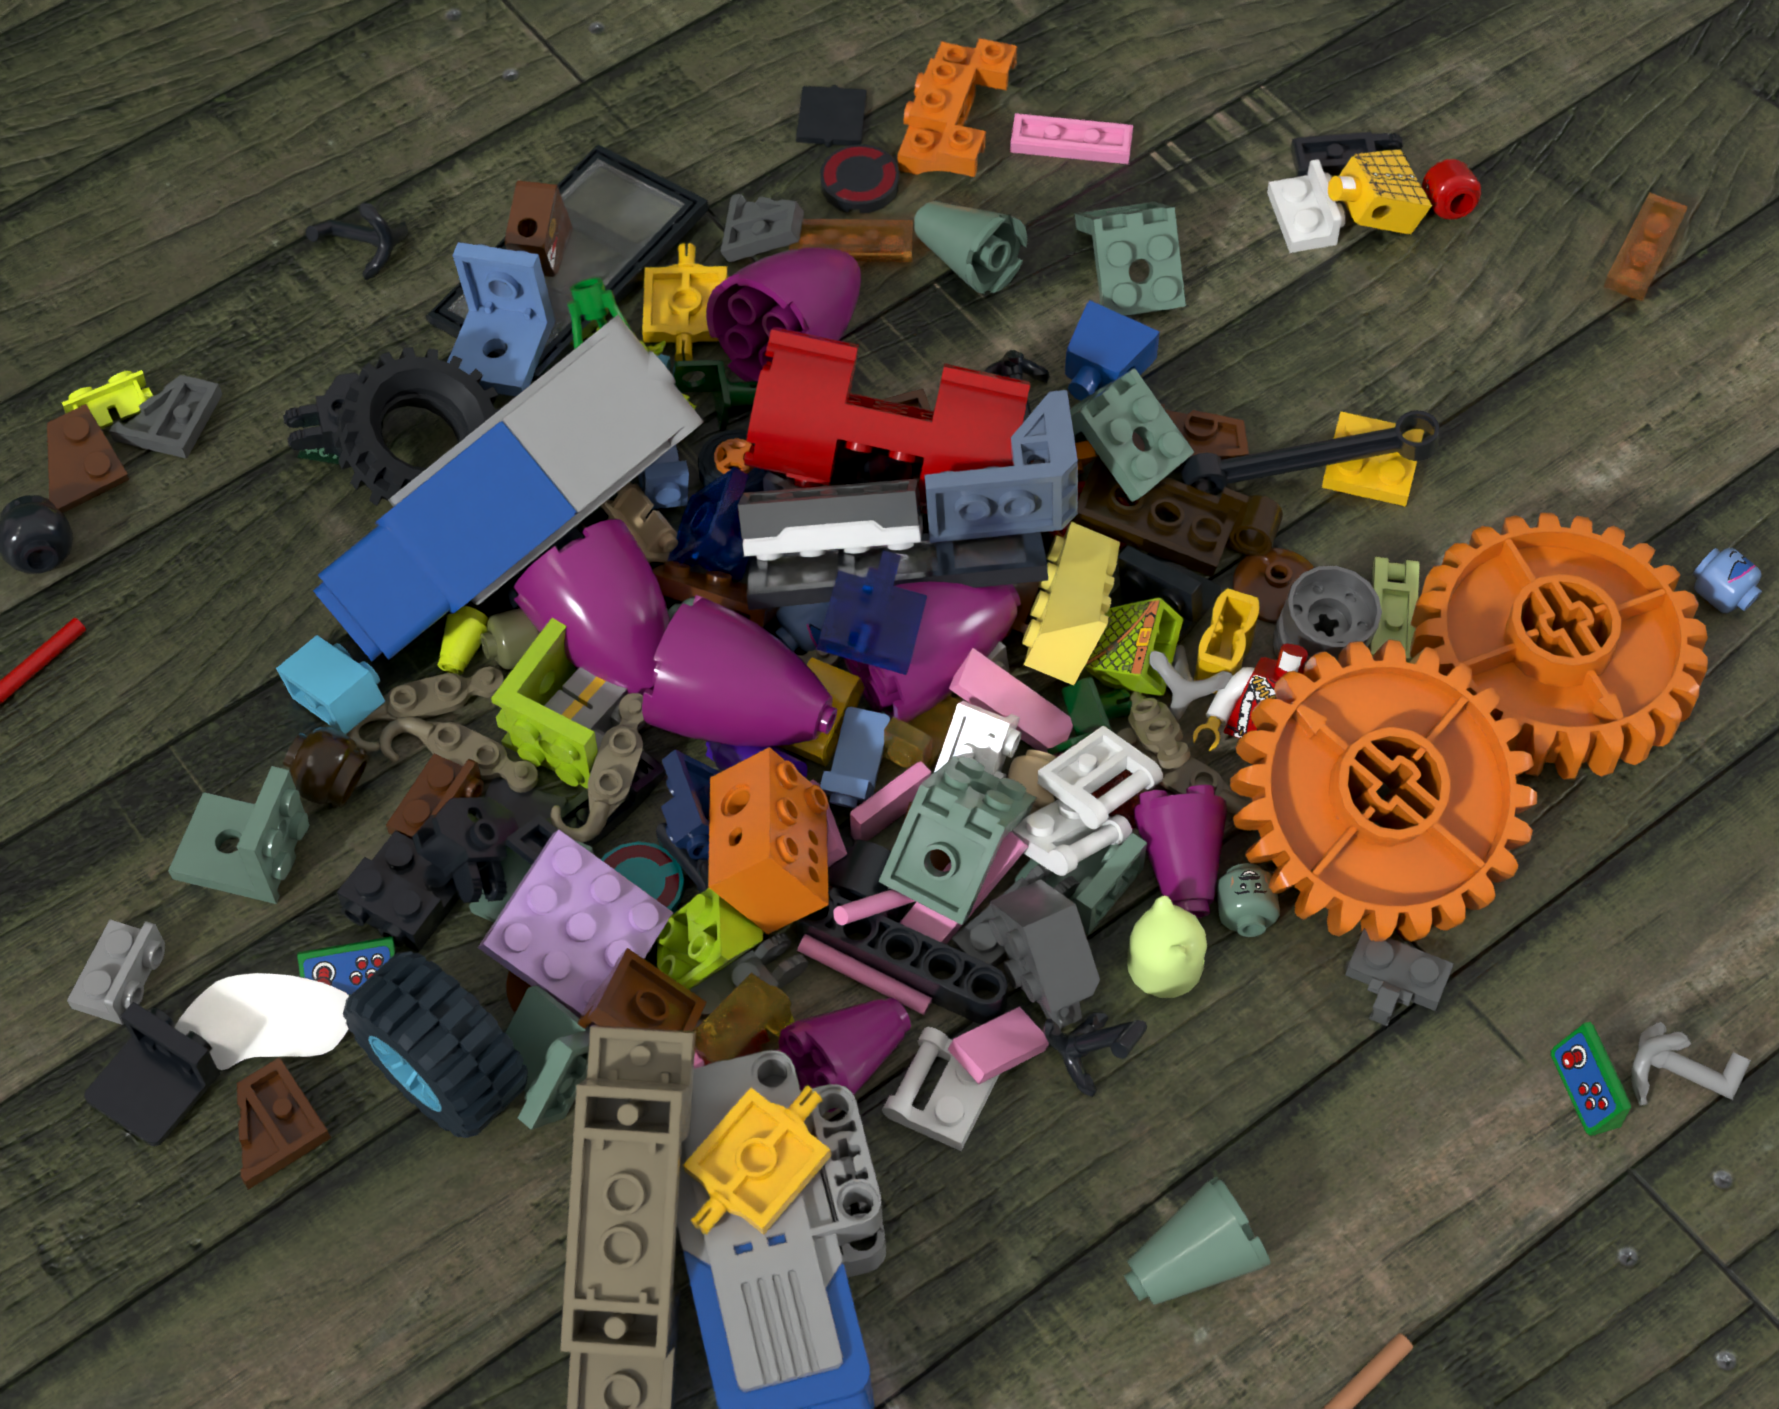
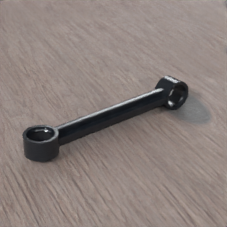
(1213, 474)

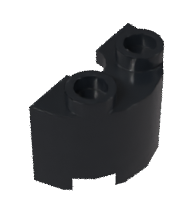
(858, 875)

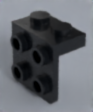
(153, 1076)

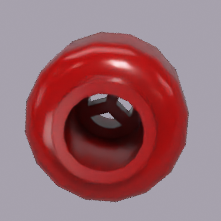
(1451, 189)

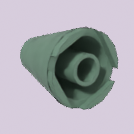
(973, 242)
(1197, 1248)

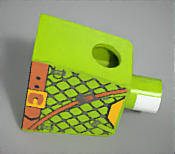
(1126, 645)

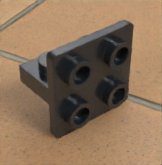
(1153, 577)

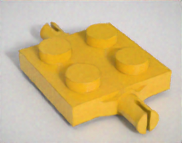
(678, 302)
(757, 1160)

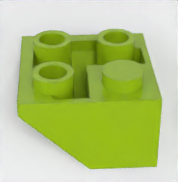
(704, 939)

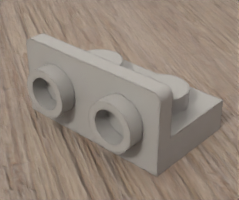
(117, 970)

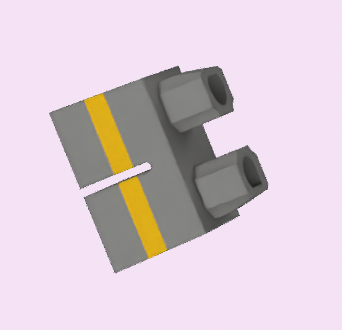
(590, 703)

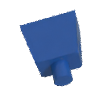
(1107, 348)

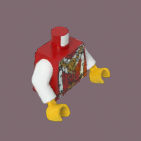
(1246, 689)

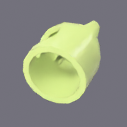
(1166, 950)

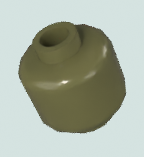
(508, 637)

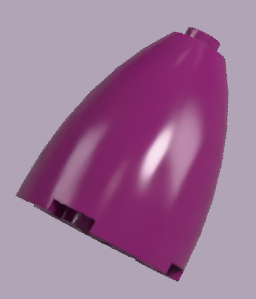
(792, 290)
(605, 600)
(951, 625)
(733, 683)

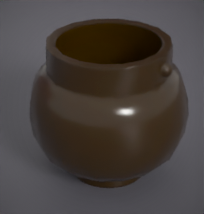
(325, 765)

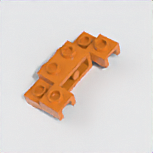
(942, 104)

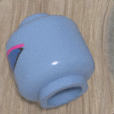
(1727, 580)
(801, 625)

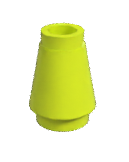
(461, 639)

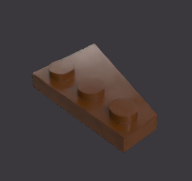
(681, 583)

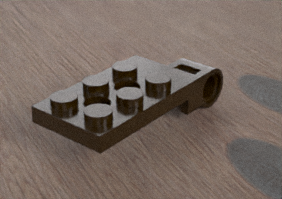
(1201, 524)

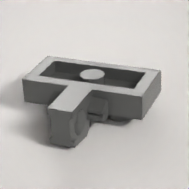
(1398, 975)

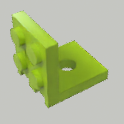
(535, 730)

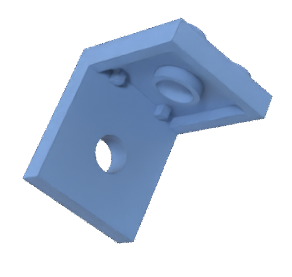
(502, 315)

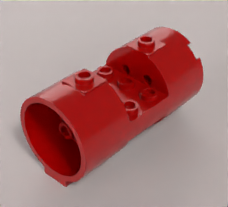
(808, 407)

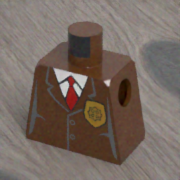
(539, 224)

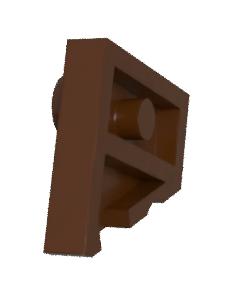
(80, 460)

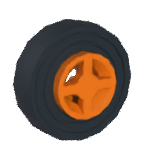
(728, 451)

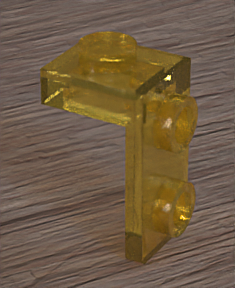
(921, 737)
(741, 1018)

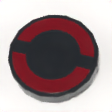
(859, 178)

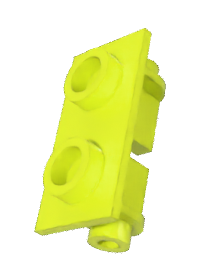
(121, 392)

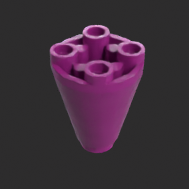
(1184, 843)
(844, 1043)

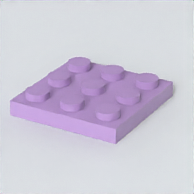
(572, 923)

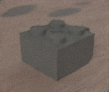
(1045, 949)

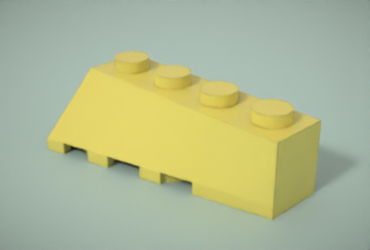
(1073, 603)

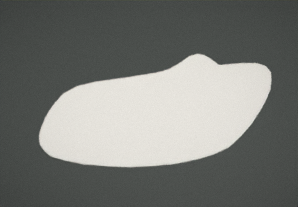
(266, 1017)

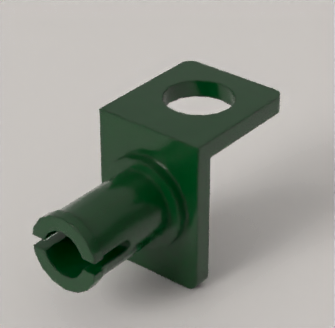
(725, 393)
(1090, 710)

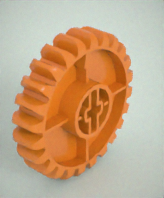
(1570, 637)
(1447, 805)

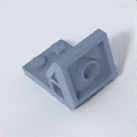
(1016, 496)

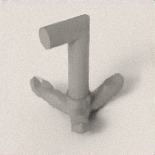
(1181, 683)
(1657, 1051)

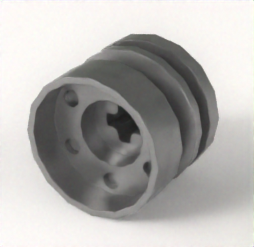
(1328, 612)

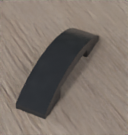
(534, 835)

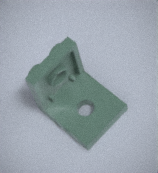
(1132, 234)
(1109, 422)
(967, 818)
(265, 847)

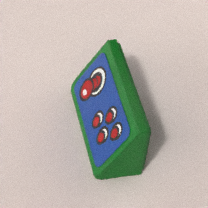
(347, 964)
(1591, 1080)

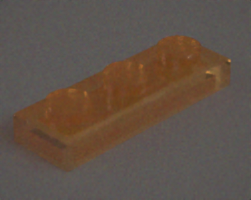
(860, 238)
(1645, 247)

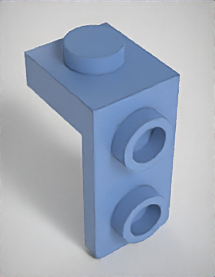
(666, 481)
(856, 758)

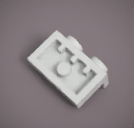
(1306, 211)
(981, 737)

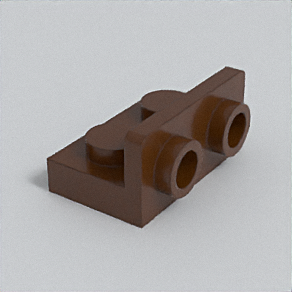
(432, 789)

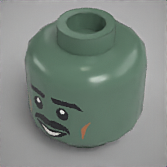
(1247, 900)

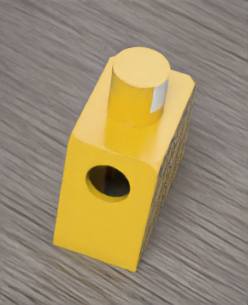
(1381, 191)

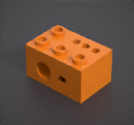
(768, 841)

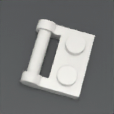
(1091, 765)
(1061, 839)
(953, 1103)

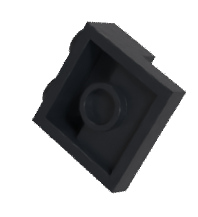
(398, 894)

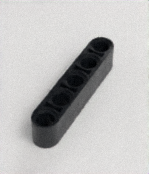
(916, 971)

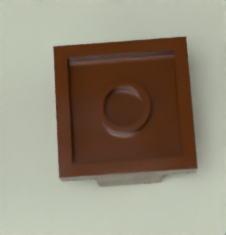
(642, 997)

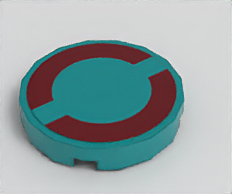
(649, 869)

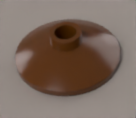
(1255, 578)

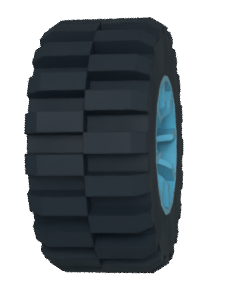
(436, 1044)

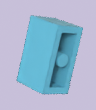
(331, 684)

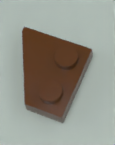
(274, 1123)

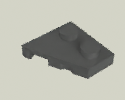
(760, 226)
(172, 418)

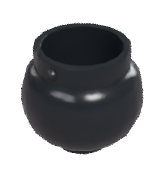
(34, 535)

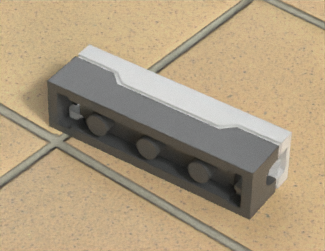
(831, 518)

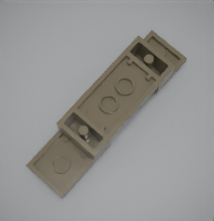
(624, 1218)

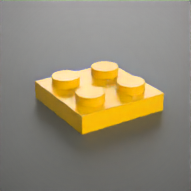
(1376, 477)

